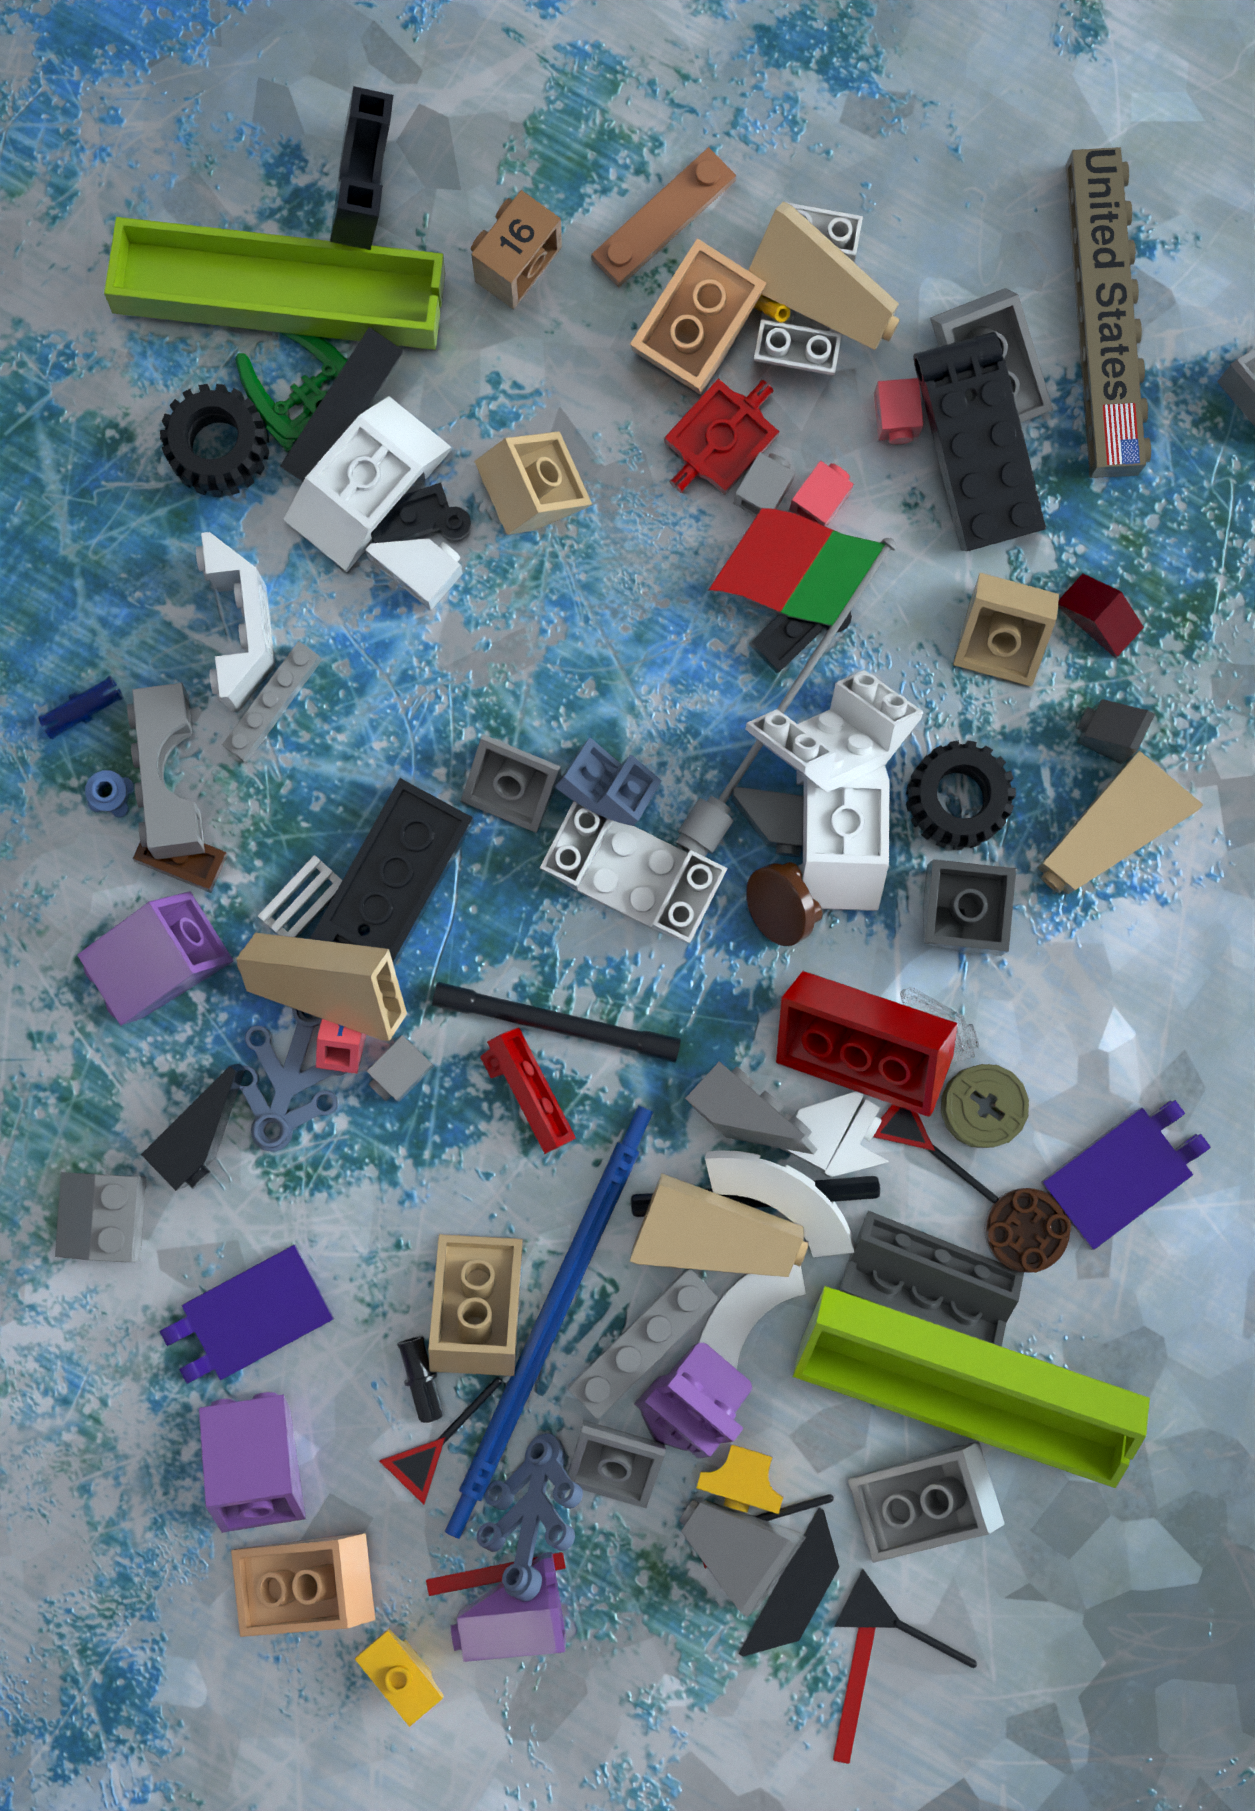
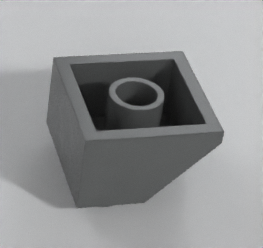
(968, 906)

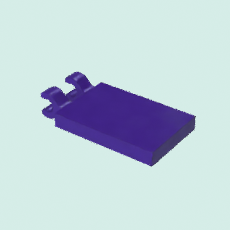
(1123, 1173)
(251, 1315)

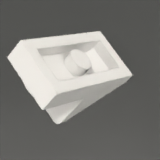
(850, 1154)

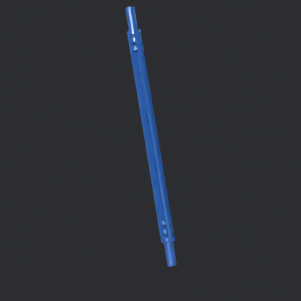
(548, 1322)

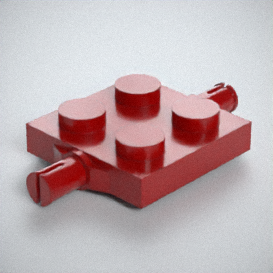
(721, 436)

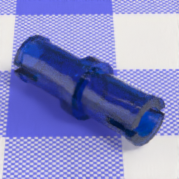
(80, 707)

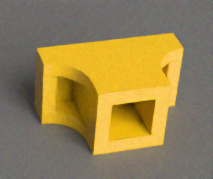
(743, 1481)
(400, 1676)

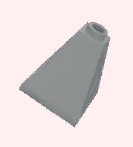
(740, 1550)

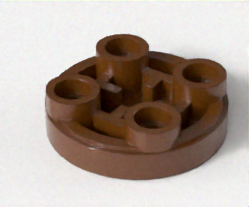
(782, 903)
(1027, 1230)

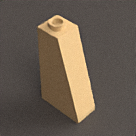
(821, 281)
(1123, 818)
(326, 979)
(714, 1233)

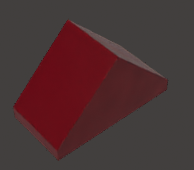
(1101, 613)

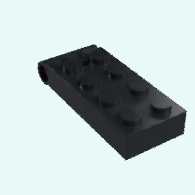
(979, 441)
(395, 871)

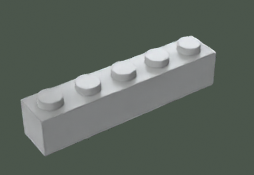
(272, 702)

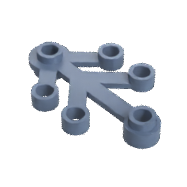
(287, 1083)
(542, 1461)

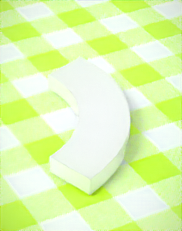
(787, 1192)
(744, 1306)

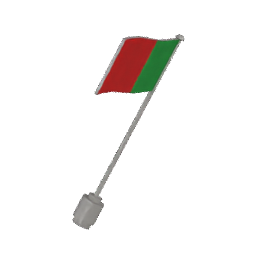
(803, 575)

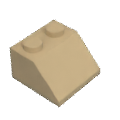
(532, 481)
(1006, 629)

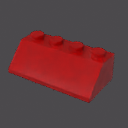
(865, 1042)

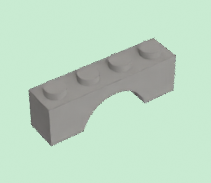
(161, 723)
(643, 1343)

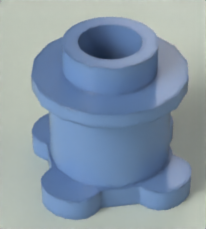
(117, 800)

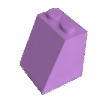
(154, 957)
(250, 1463)

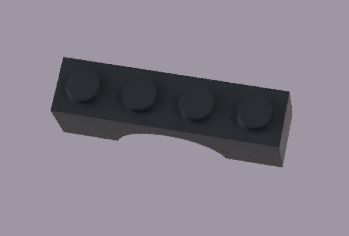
(361, 168)

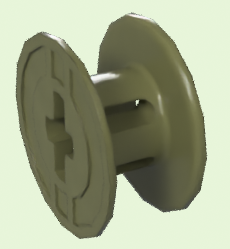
(1007, 1099)

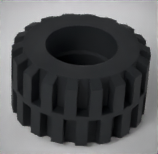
(205, 409)
(984, 770)

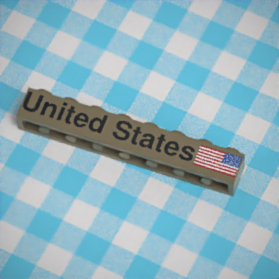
(1106, 313)

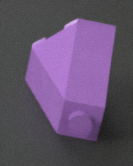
(508, 1628)

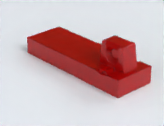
(513, 1058)

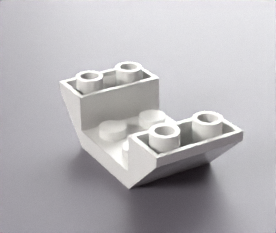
(801, 340)
(363, 480)
(241, 673)
(848, 740)
(846, 841)
(633, 872)

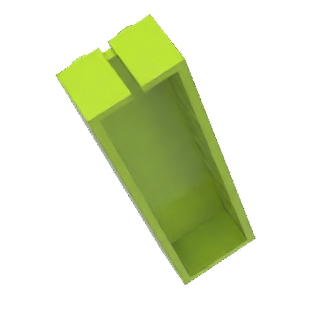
(274, 282)
(972, 1387)

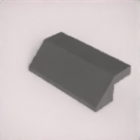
(931, 1279)

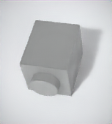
(764, 484)
(398, 1070)

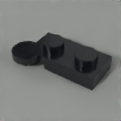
(422, 514)
(787, 638)

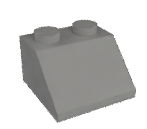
(100, 1217)

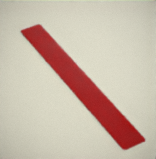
(477, 1577)
(854, 1694)

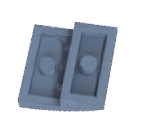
(607, 786)

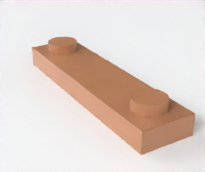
(663, 217)

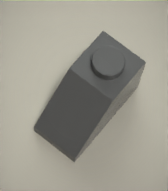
(1114, 729)
(773, 817)

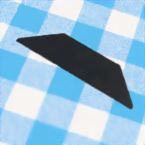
(797, 1591)

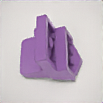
(695, 1402)

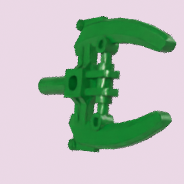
(276, 414)

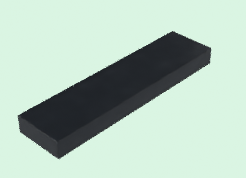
(344, 402)

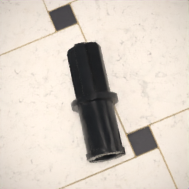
(420, 1379)

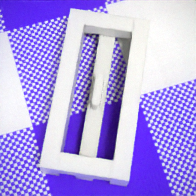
(290, 888)

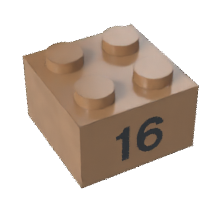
(516, 248)

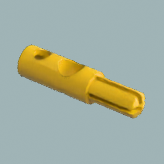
(773, 309)

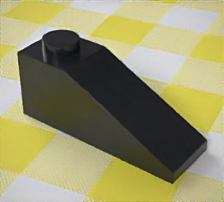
(195, 1136)

